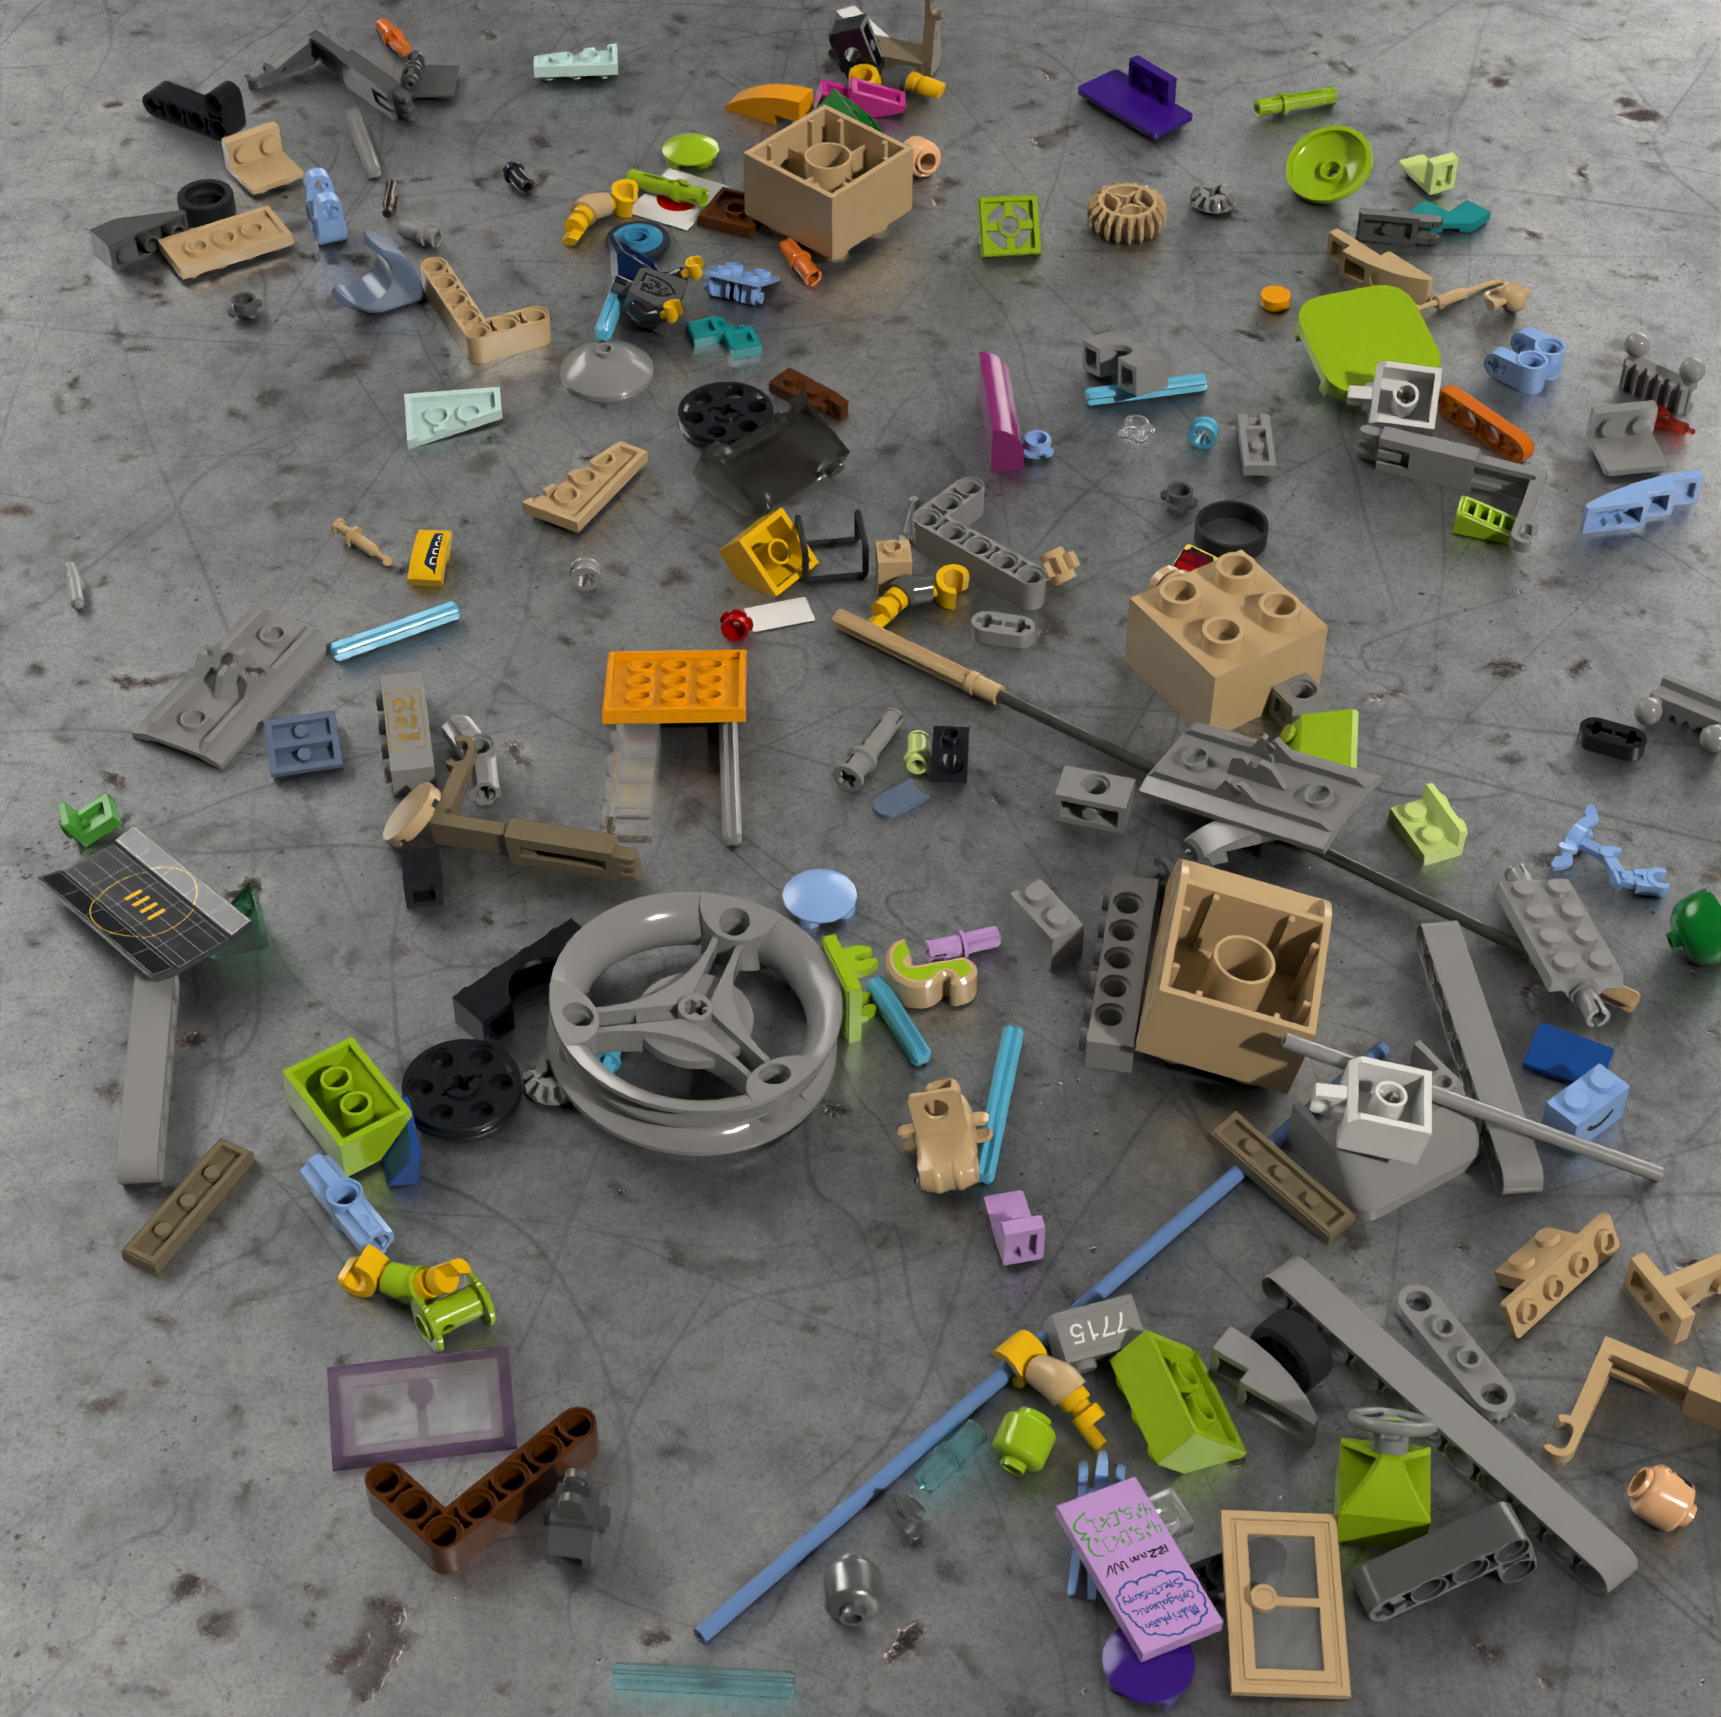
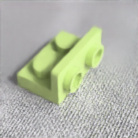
(1430, 827)

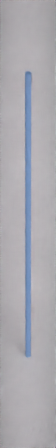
(977, 1397)

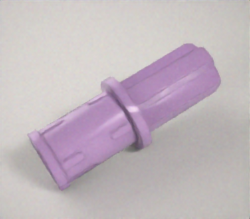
(961, 944)

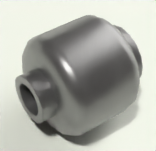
(852, 1589)

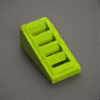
(1482, 521)

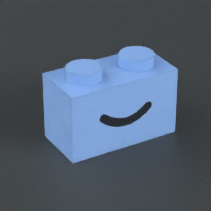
(1587, 1105)

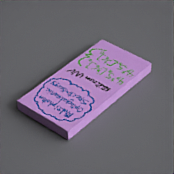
(1138, 1569)

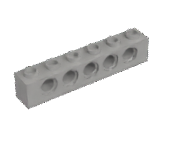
(1120, 975)

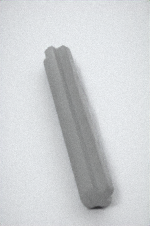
(363, 143)

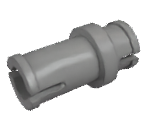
(424, 233)

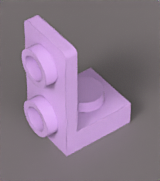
(1015, 1230)

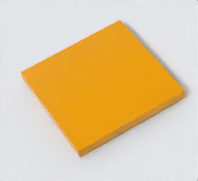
(675, 686)

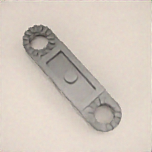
(1455, 1352)

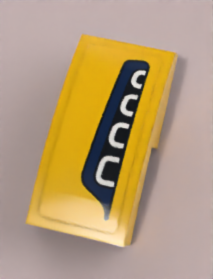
(429, 558)

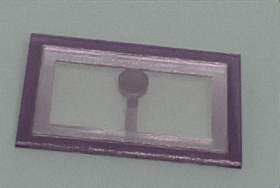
(421, 1408)

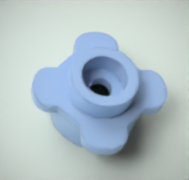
(1037, 444)

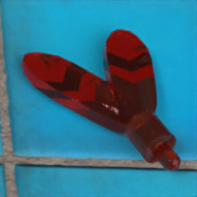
(1667, 422)

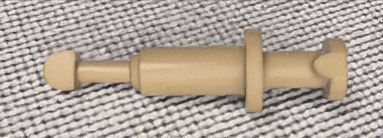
(355, 537)

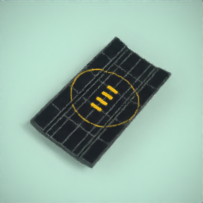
(148, 906)

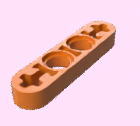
(1511, 442)

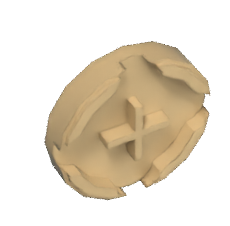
(411, 814)

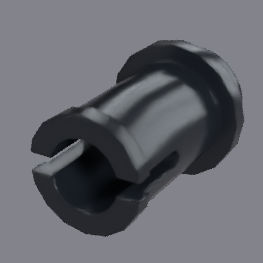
(514, 173)

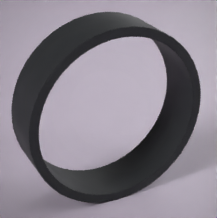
(1234, 510)

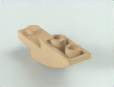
(1367, 268)

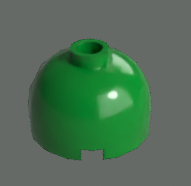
(1697, 928)

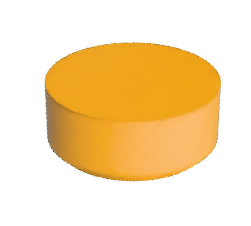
(1275, 298)

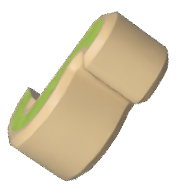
(930, 982)

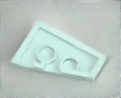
(588, 63)
(446, 413)

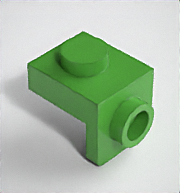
(91, 821)

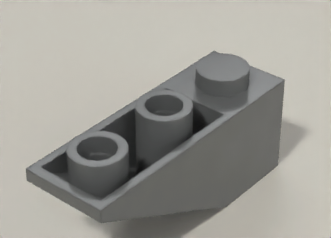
(134, 237)

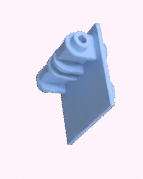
(735, 282)

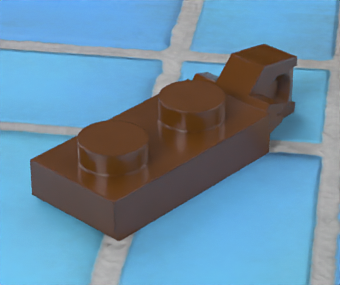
(825, 400)

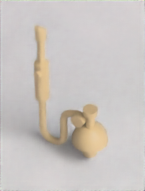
(1511, 296)

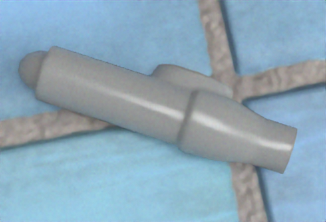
(75, 585)

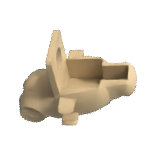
(944, 1137)

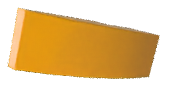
(773, 102)

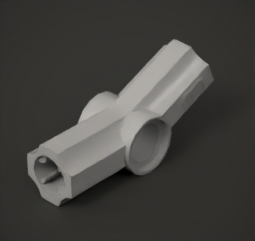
(484, 778)

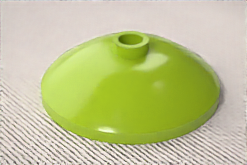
(1325, 153)

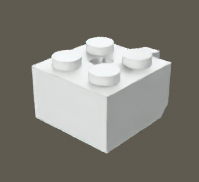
(1400, 380)
(1379, 1108)

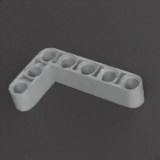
(944, 535)

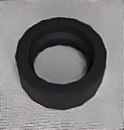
(205, 192)
(1291, 1332)

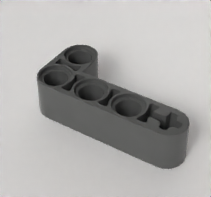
(1445, 1560)

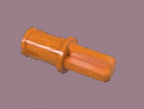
(392, 37)
(800, 262)

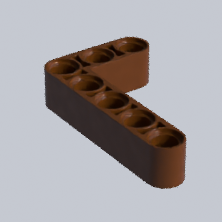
(486, 1497)

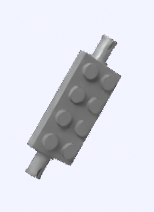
(1560, 939)

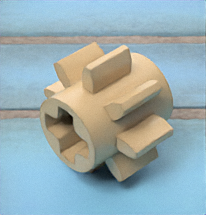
(1059, 565)

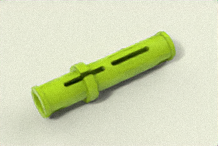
(1285, 103)
(677, 189)

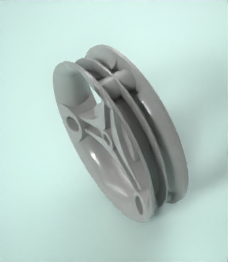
(692, 1023)

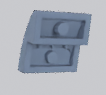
(303, 744)

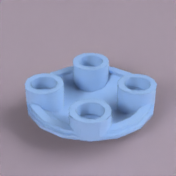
(819, 897)

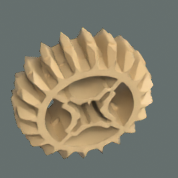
(1126, 212)

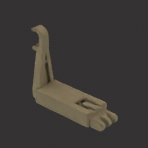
(923, 57)

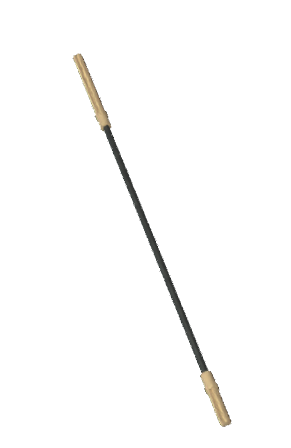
(977, 685)

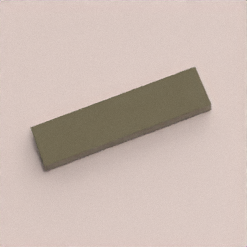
(1281, 1177)
(188, 1206)

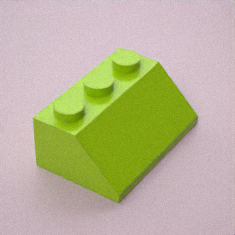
(1325, 735)
(346, 1104)
(1175, 1404)

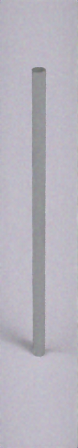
(1494, 1115)

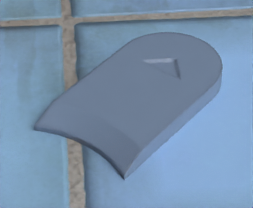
(898, 800)

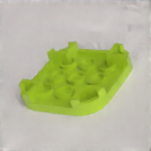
(1359, 328)

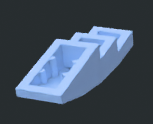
(1636, 502)

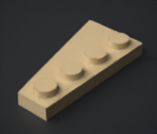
(587, 489)

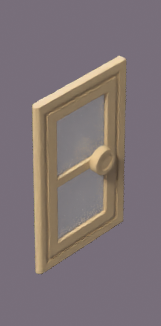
(1284, 1605)

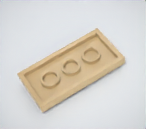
(225, 242)

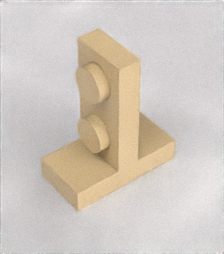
(1671, 1296)

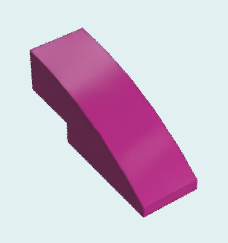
(871, 97)

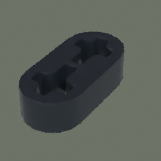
(1612, 739)

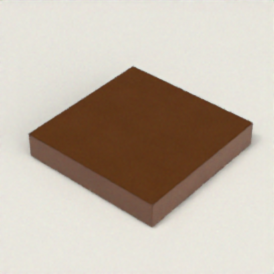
(727, 215)

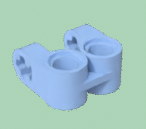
(324, 208)
(1531, 362)

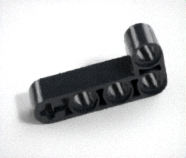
(212, 114)

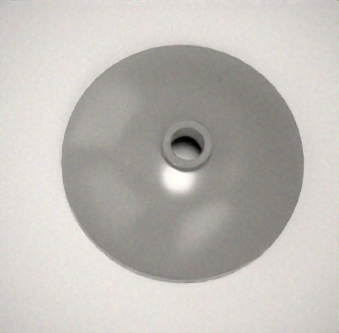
(606, 371)

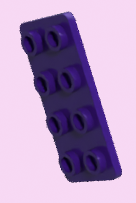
(1139, 99)

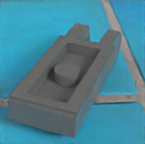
(1397, 227)

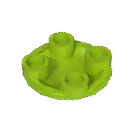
(690, 150)

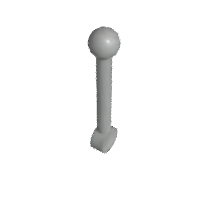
(913, 502)

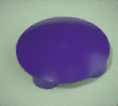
(1147, 1682)

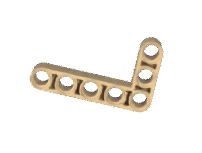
(478, 337)

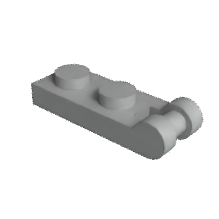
(1256, 445)

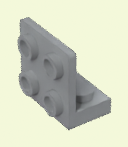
(1624, 438)

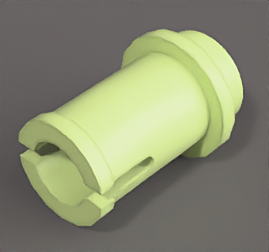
(917, 757)

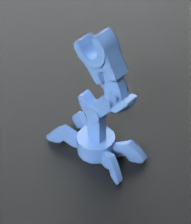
(1641, 881)

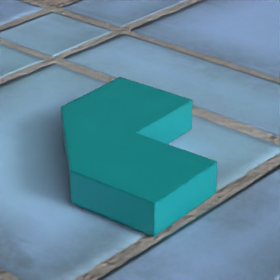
(1464, 217)
(740, 340)

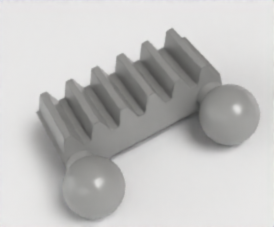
(1656, 381)
(1686, 704)

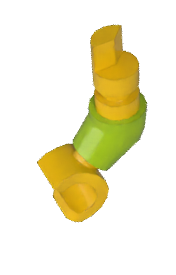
(397, 1280)

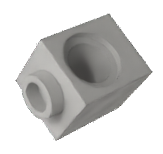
(1295, 698)

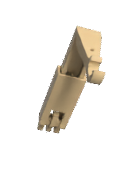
(1696, 1392)

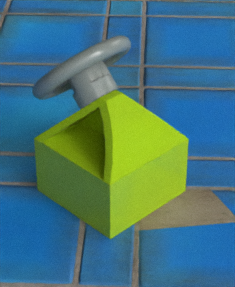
(1384, 1481)

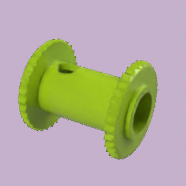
(453, 1311)

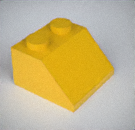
(767, 554)

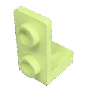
(1433, 173)

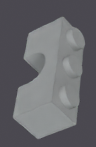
(1137, 366)

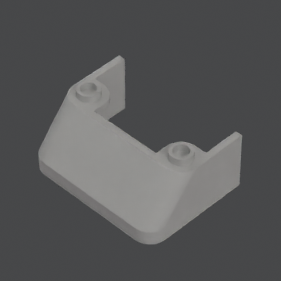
(1378, 1184)

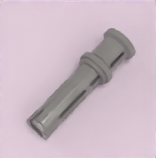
(863, 758)

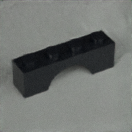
(487, 1004)

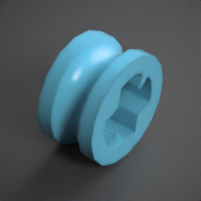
(1203, 441)

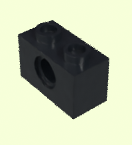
(855, 33)

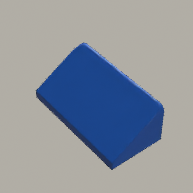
(1565, 1054)
(404, 1156)

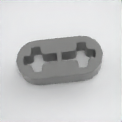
(1003, 629)

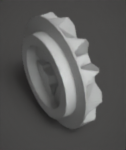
(1221, 201)
(540, 1086)

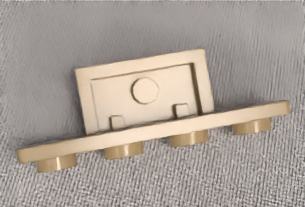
(1550, 1269)

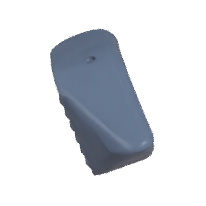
(388, 284)

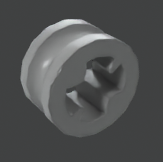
(582, 566)

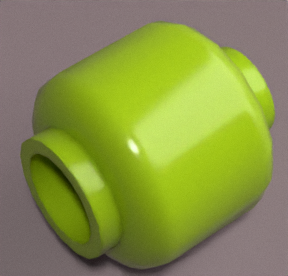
(1023, 1441)

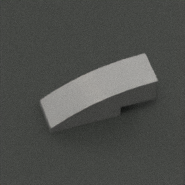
(1263, 1387)

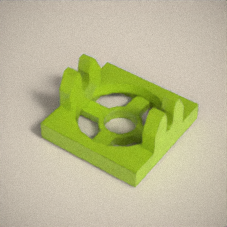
(988, 248)
(850, 965)

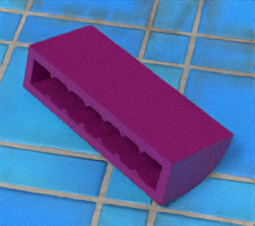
(999, 414)

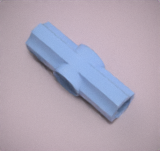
(345, 1203)

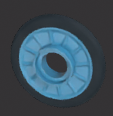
(653, 237)

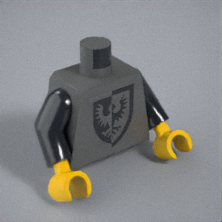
(656, 296)

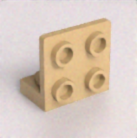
(258, 159)

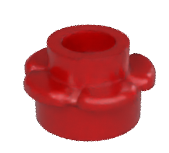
(734, 631)

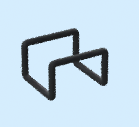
(859, 533)

